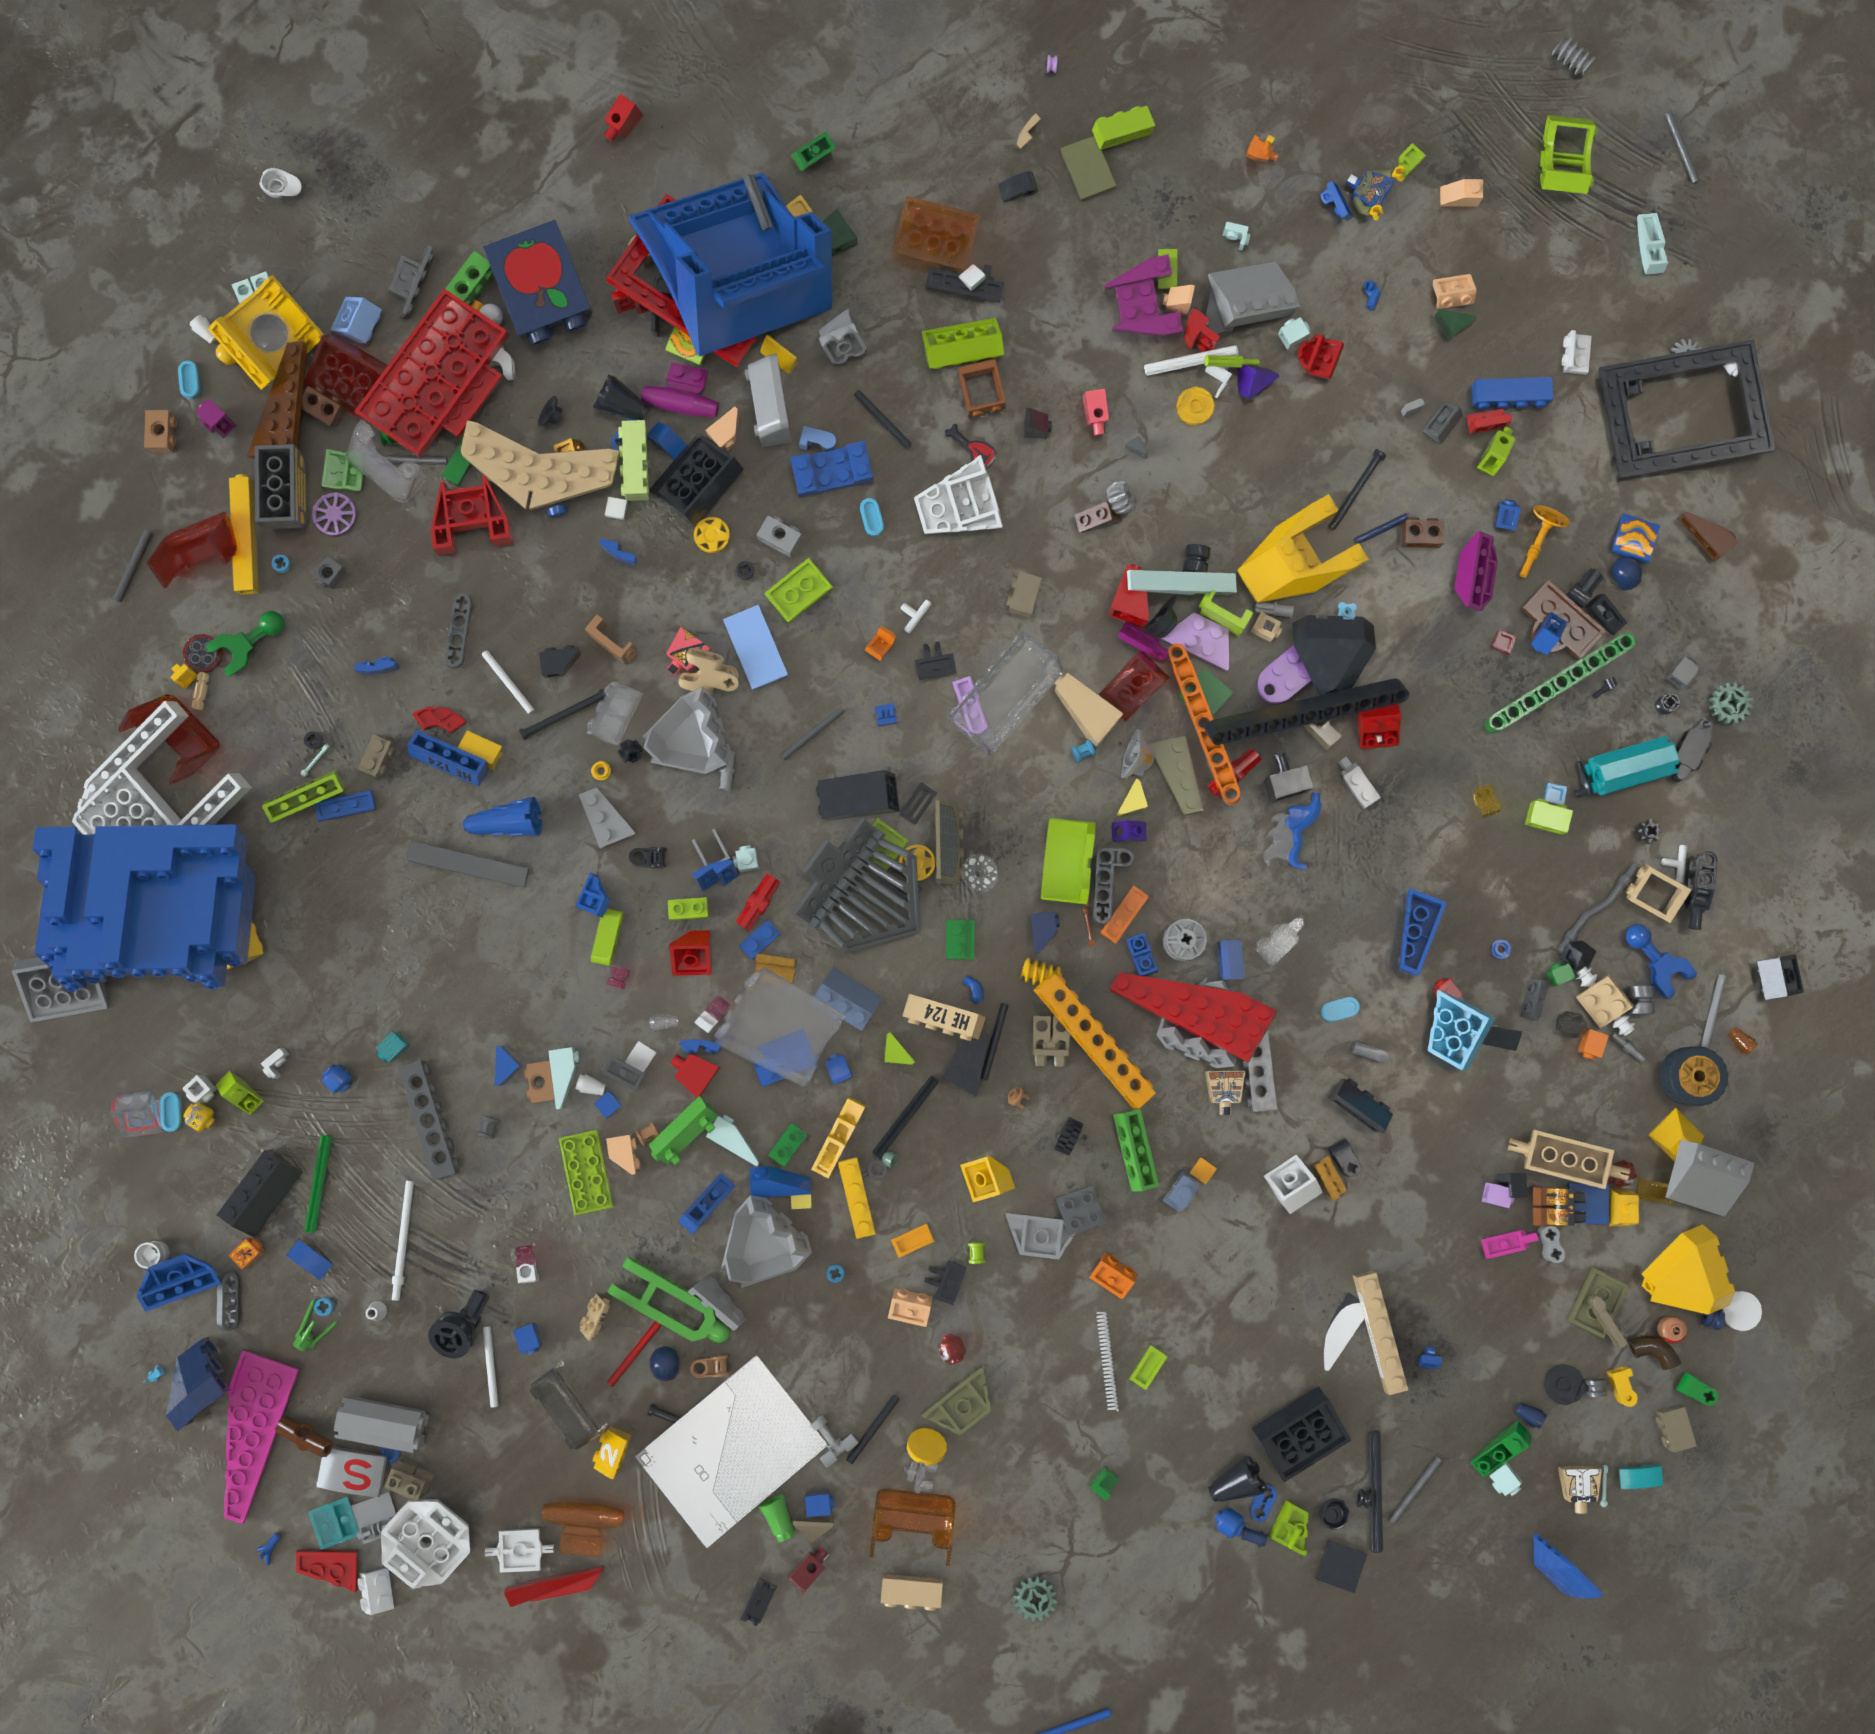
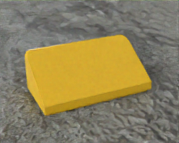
(786, 360)

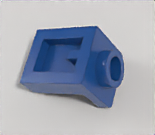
(1508, 514)

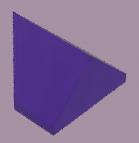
(1254, 379)

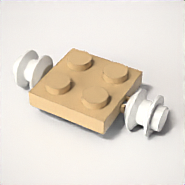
(1604, 1001)

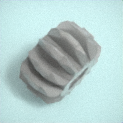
(1121, 497)

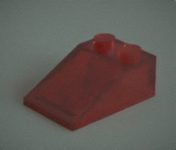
(1134, 685)

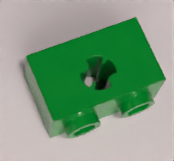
(813, 151)
(788, 1144)

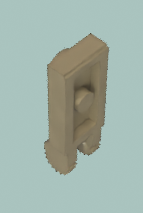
(1607, 1321)

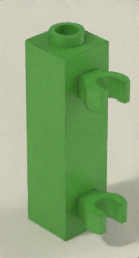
(683, 1131)

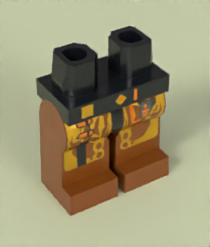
(1563, 1206)

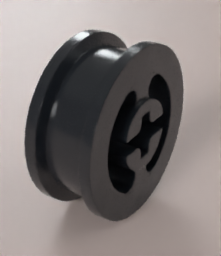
(444, 1327)

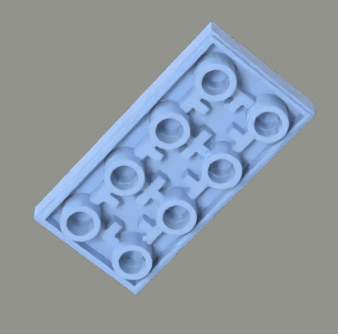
(755, 647)

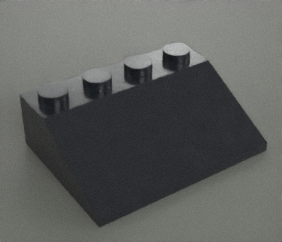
(696, 479)
(1301, 1434)

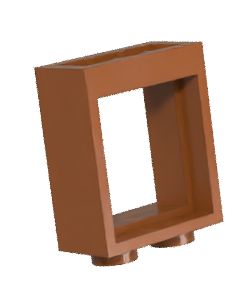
(976, 370)

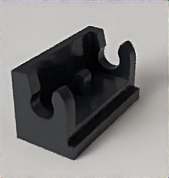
(758, 1601)

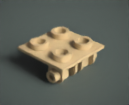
(589, 1325)

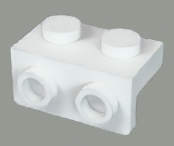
(376, 1591)

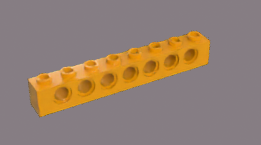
(1046, 991)

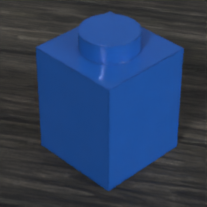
(528, 1338)
(819, 1503)

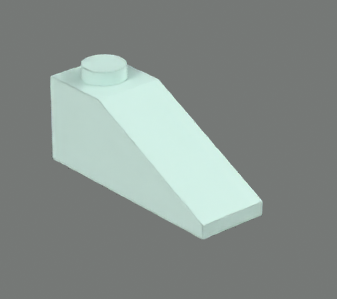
(563, 1069)
(731, 1138)

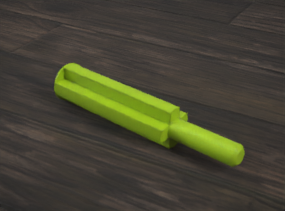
(1228, 361)

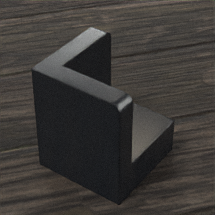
(1578, 955)
(1517, 1184)

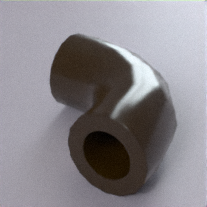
(1654, 1347)

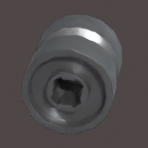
(1642, 998)

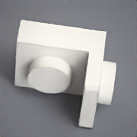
(273, 1060)

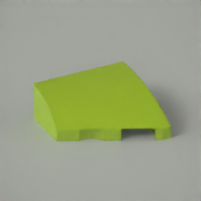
(1291, 1528)

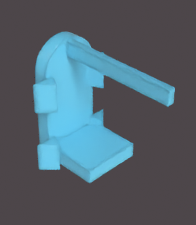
(153, 1376)

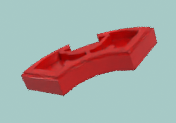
(439, 717)

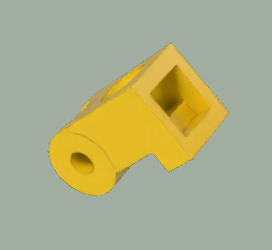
(1621, 1385)

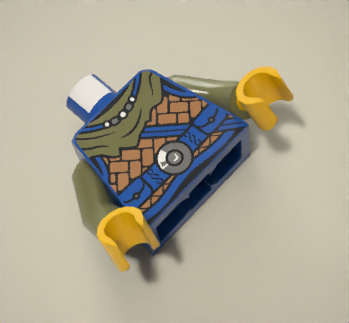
(1373, 189)

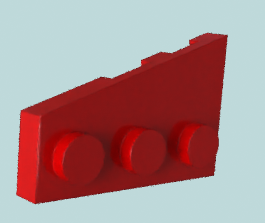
(333, 1566)

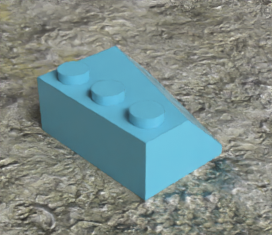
(1458, 1030)

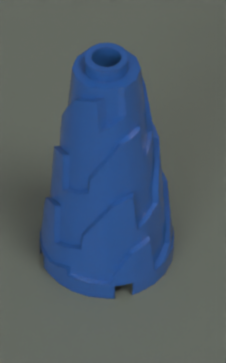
(511, 819)

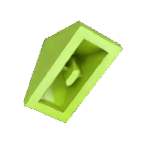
(895, 1052)

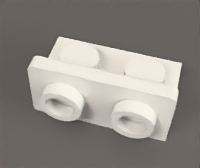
(1577, 353)

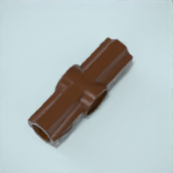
(304, 1437)

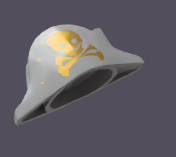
(1138, 756)

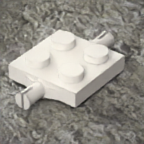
(519, 1550)

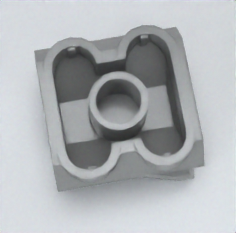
(842, 337)

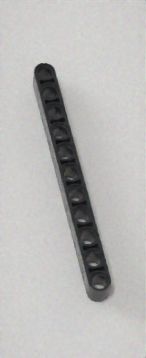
(1306, 711)

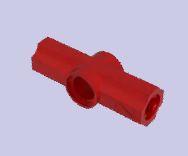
(1240, 768)
(758, 902)

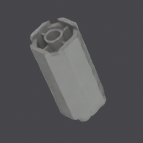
(381, 1424)

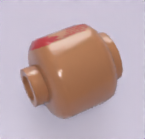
(1672, 1329)

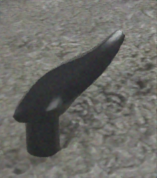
(1586, 789)

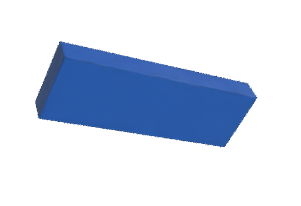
(345, 806)

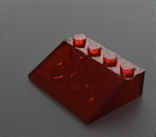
(343, 371)

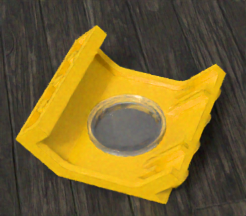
(261, 328)

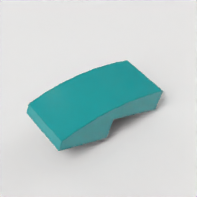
(1641, 1477)

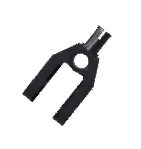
(1700, 895)

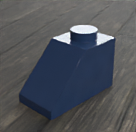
(1043, 928)

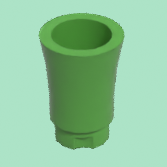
(778, 1517)

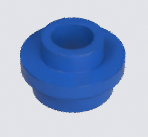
(1506, 946)

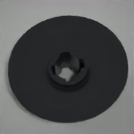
(550, 412)

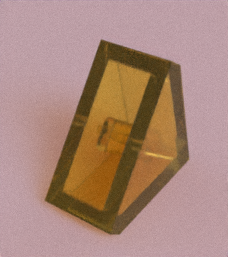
(1653, 1191)

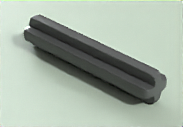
(758, 202)

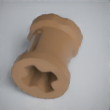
(647, 1134)

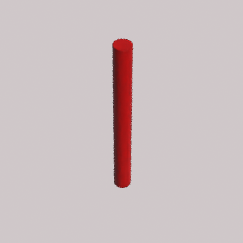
(634, 1353)

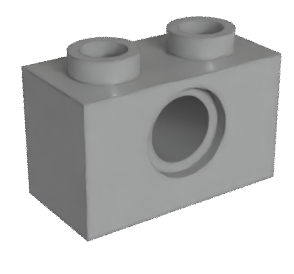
(785, 545)

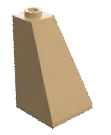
(1088, 709)

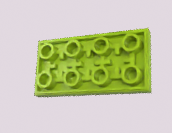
(586, 1172)

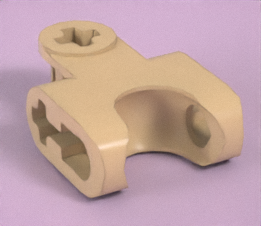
(711, 674)

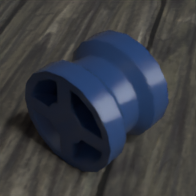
(1714, 1319)

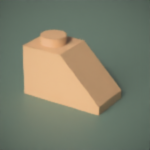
(1462, 193)
(1179, 299)
(725, 430)

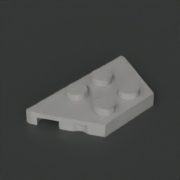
(1039, 1235)

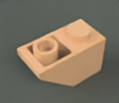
(622, 1152)

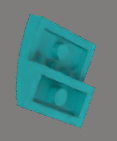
(333, 1523)

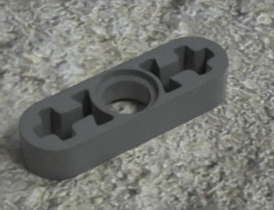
(233, 1307)

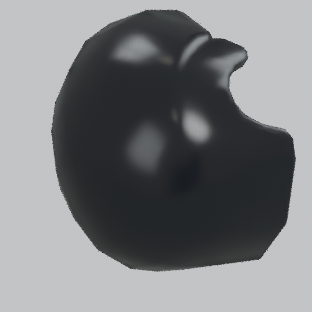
(1334, 1513)

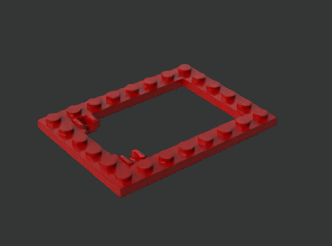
(623, 278)

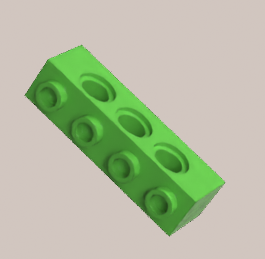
(474, 265)
(1136, 1150)

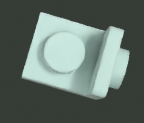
(1236, 231)

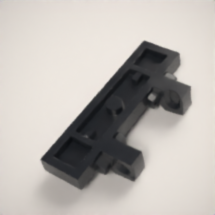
(949, 281)

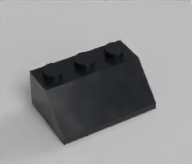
(1361, 1105)

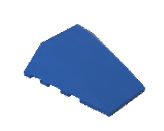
(1562, 1571)

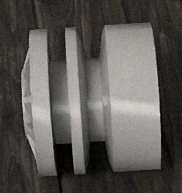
(1180, 950)

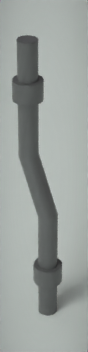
(1623, 881)

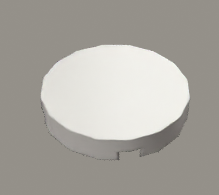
(1743, 1311)

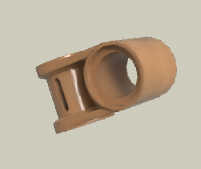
(711, 1366)

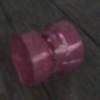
(618, 976)

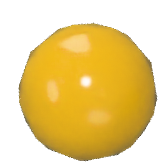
(224, 356)

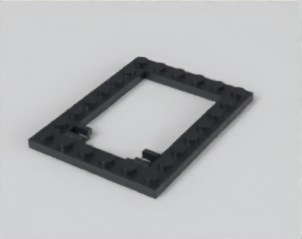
(1628, 453)

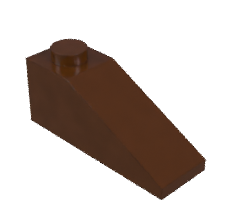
(1711, 536)

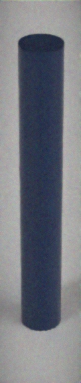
(1380, 529)

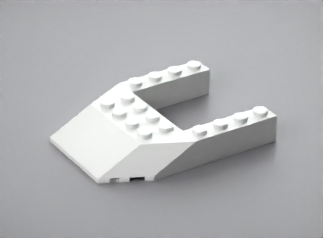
(123, 797)

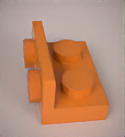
(1114, 1275)

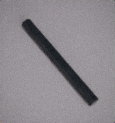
(883, 419)
(994, 1041)
(872, 1429)

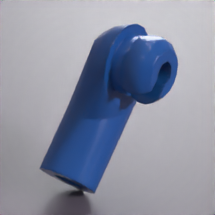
(1373, 293)
(976, 987)

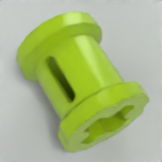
(976, 1252)

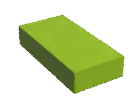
(1148, 1367)

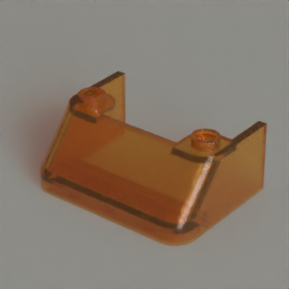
(916, 1514)

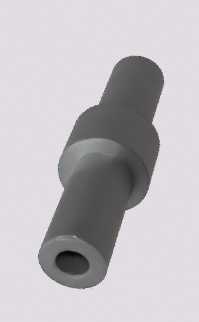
(1628, 1046)

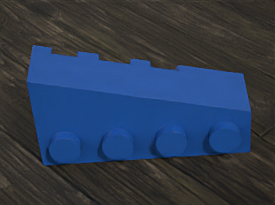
(1419, 928)

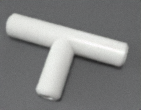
(916, 615)
(1679, 864)

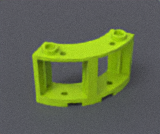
(1566, 180)

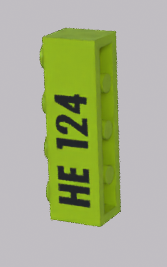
(303, 796)

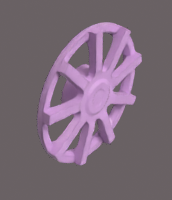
(333, 513)

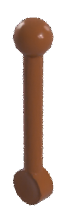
(1085, 910)

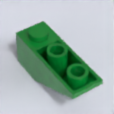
(1502, 1449)

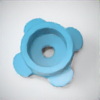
(1350, 607)

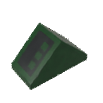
(1453, 322)

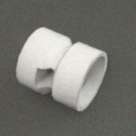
(151, 1253)

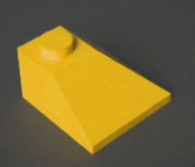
(1672, 1130)
(986, 1178)

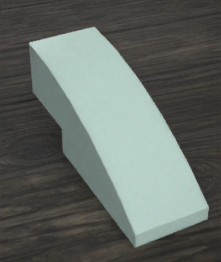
(1651, 243)

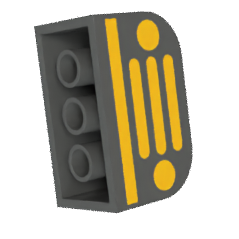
(280, 487)

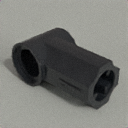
(1582, 591)
(475, 1306)

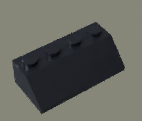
(259, 1193)

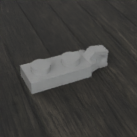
(1358, 783)

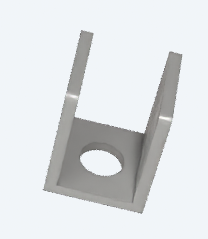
(721, 845)

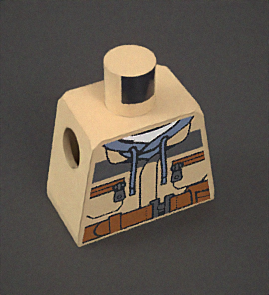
(1225, 1088)

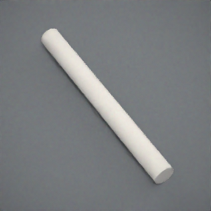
(508, 682)
(490, 1366)

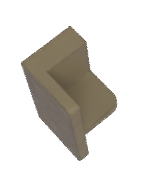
(1323, 733)

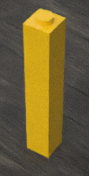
(244, 527)

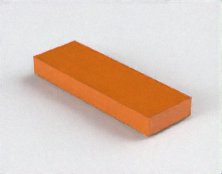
(1124, 914)

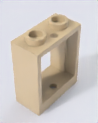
(1674, 903)

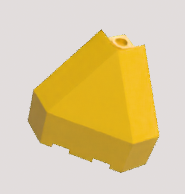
(1690, 1274)

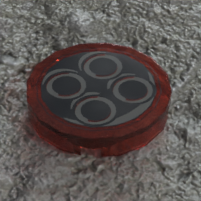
(198, 657)

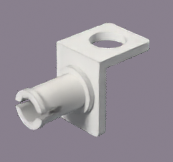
(1221, 374)

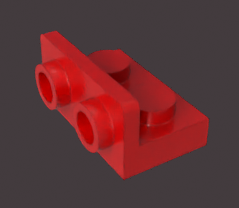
(1488, 421)

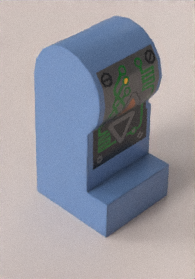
(817, 438)

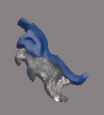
(1287, 834)

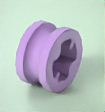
(1051, 64)

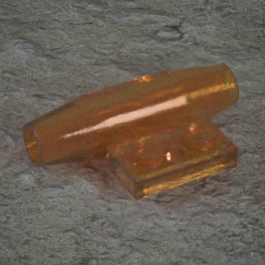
(582, 1525)

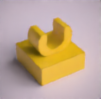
(183, 675)

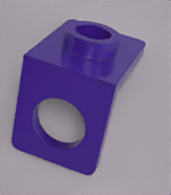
(1131, 831)

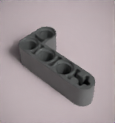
(1099, 885)

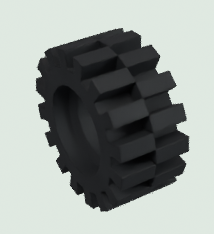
(1068, 1136)

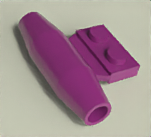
(682, 393)

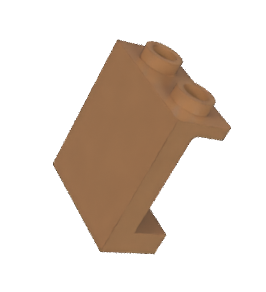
(596, 629)

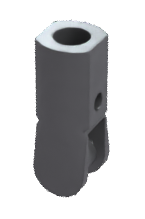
(1369, 1051)

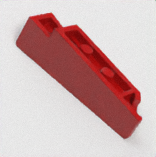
(553, 1586)

